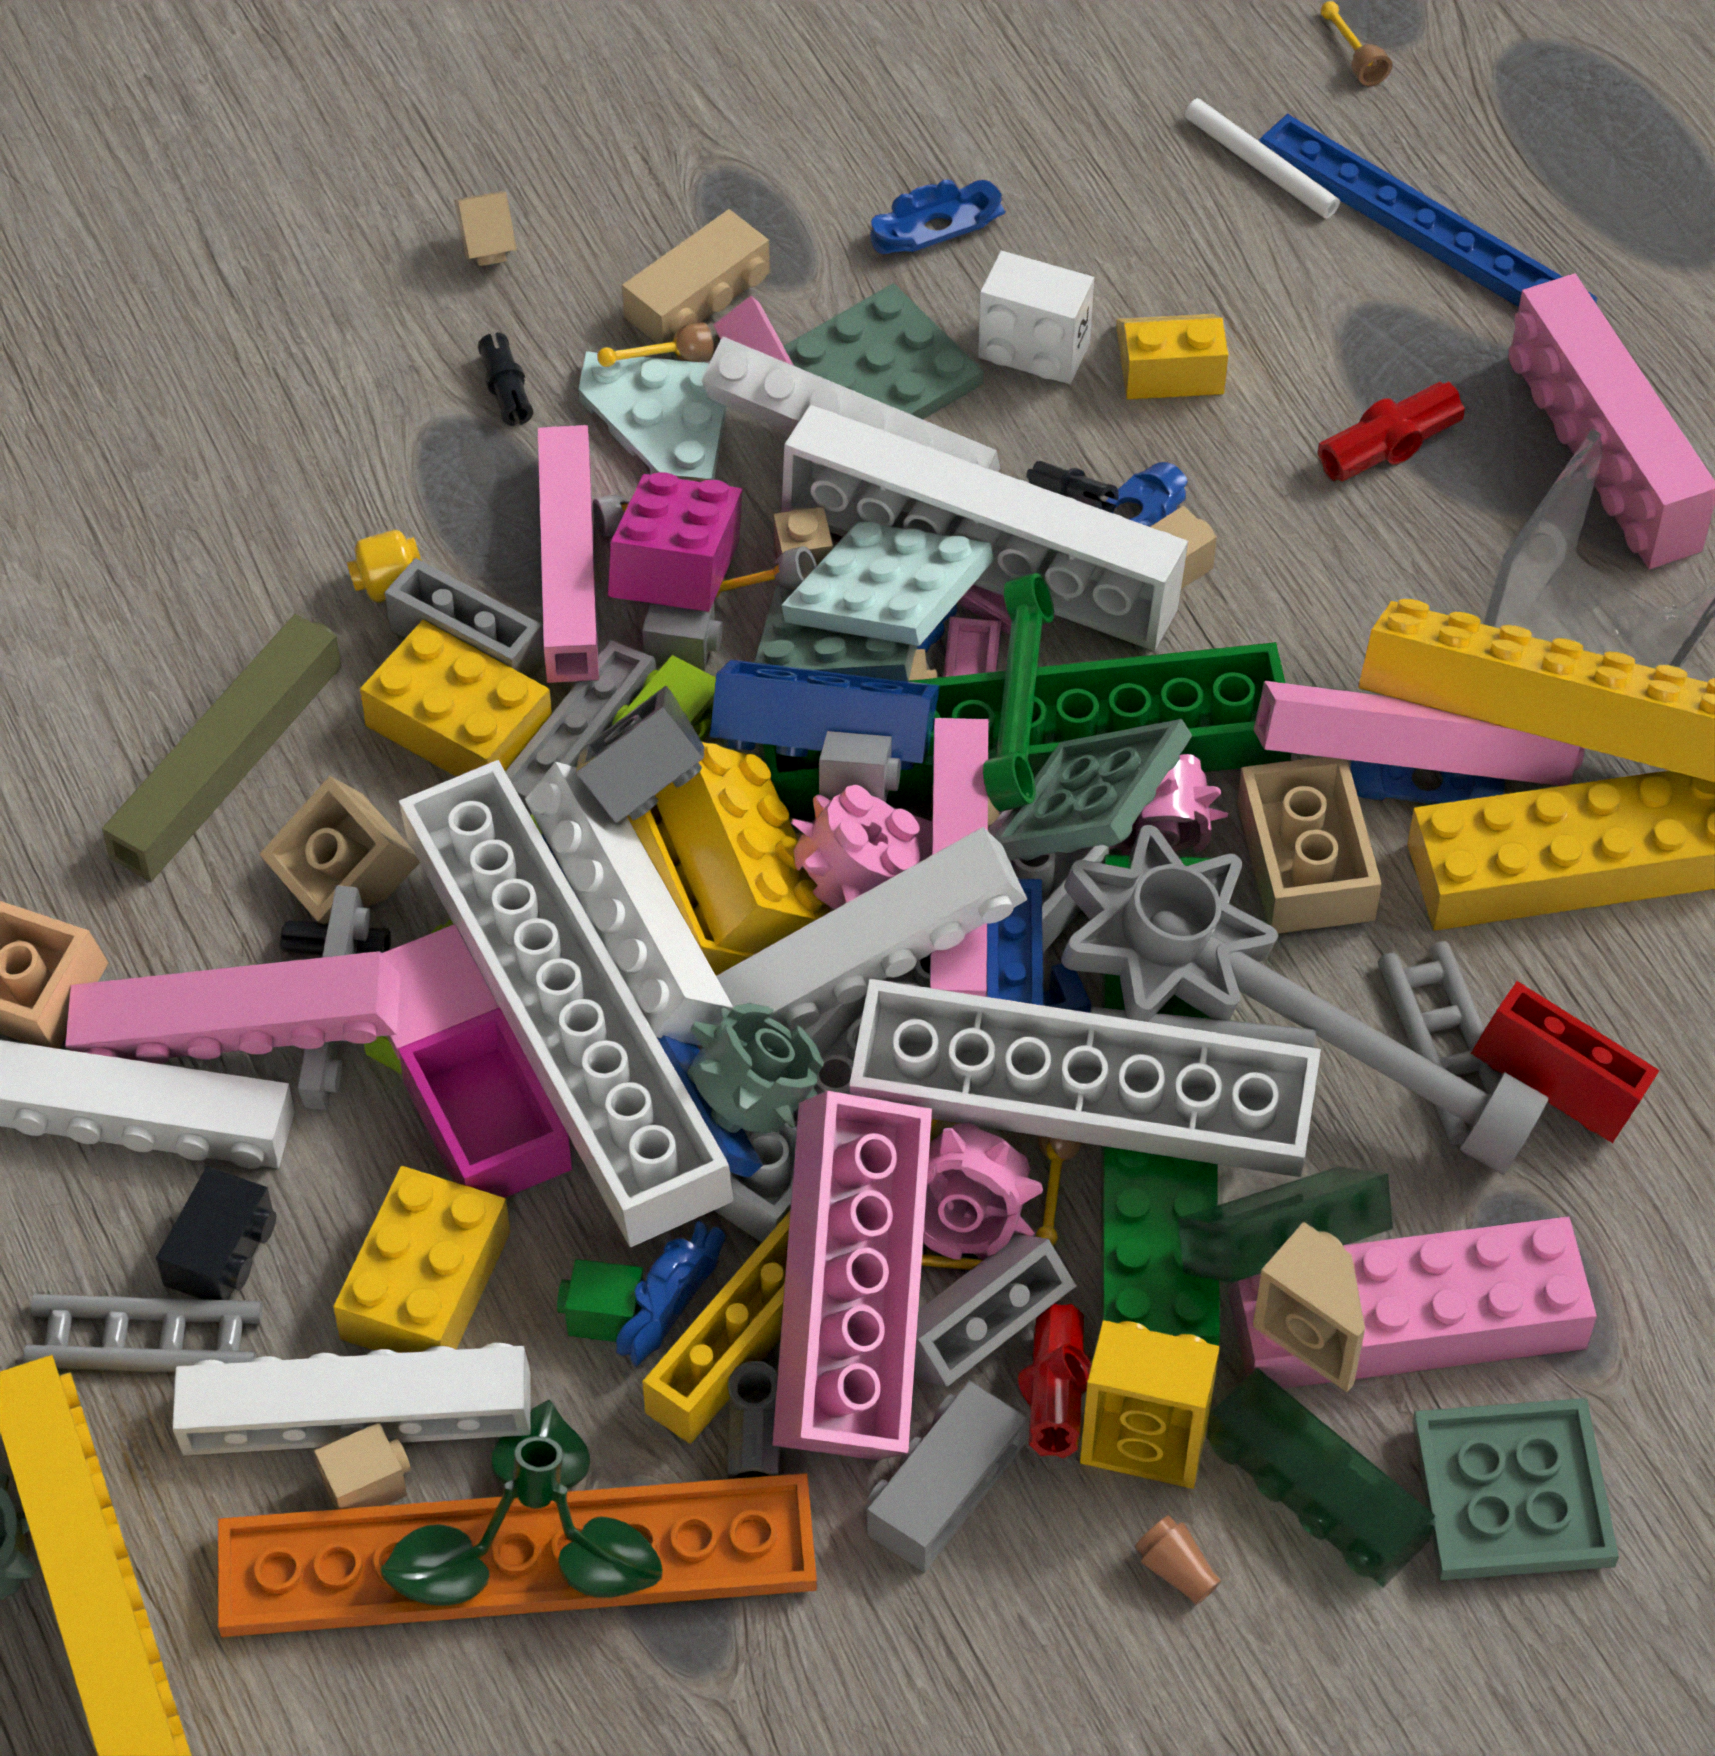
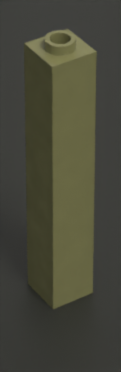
(222, 747)

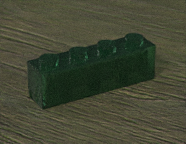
(1245, 1233)
(1319, 1478)

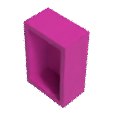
(675, 542)
(485, 1106)

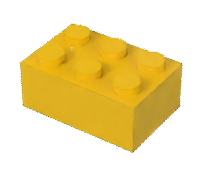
(453, 702)
(422, 1265)
(1148, 1403)

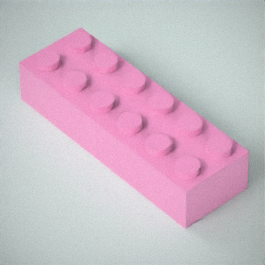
(1591, 381)
(852, 1277)
(1448, 1302)

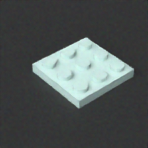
(888, 583)

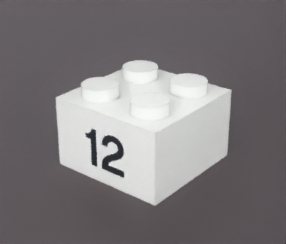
(1035, 317)

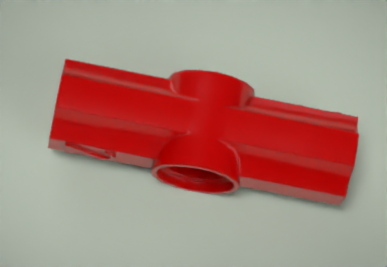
(1391, 431)
(1056, 1381)

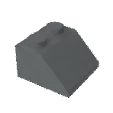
(641, 757)

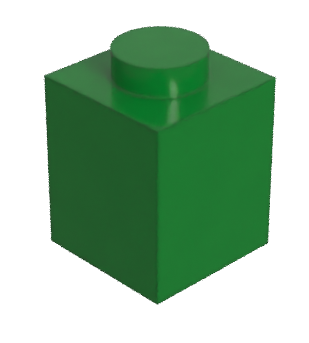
(599, 1299)

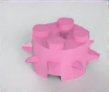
(1180, 808)
(855, 844)
(975, 1193)

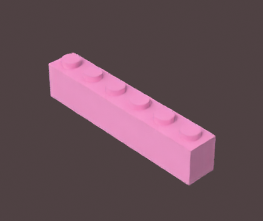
(236, 1009)

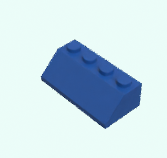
(800, 705)

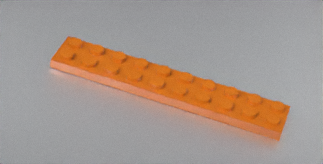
(327, 1563)

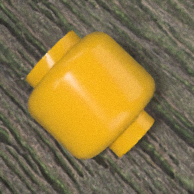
(381, 561)

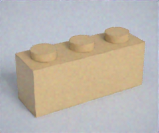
(696, 277)

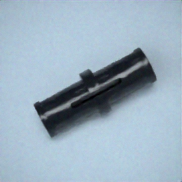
(505, 379)

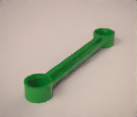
(1009, 775)

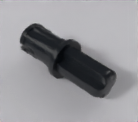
(1073, 484)
(311, 937)

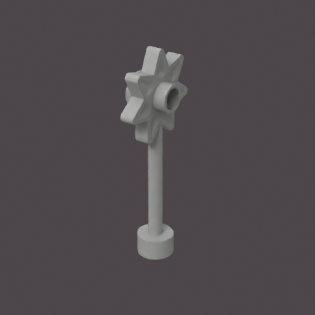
(1178, 935)

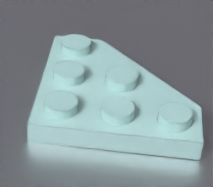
(657, 412)

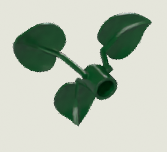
(602, 1560)

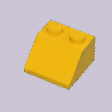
(1173, 356)

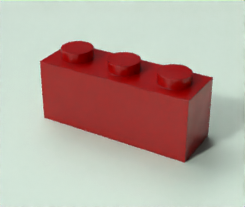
(1565, 1061)

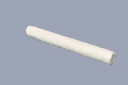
(1262, 158)

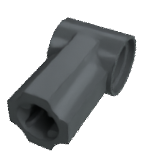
(752, 1423)

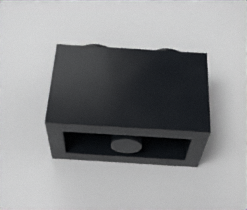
(216, 1236)

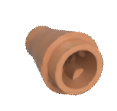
(1176, 1558)

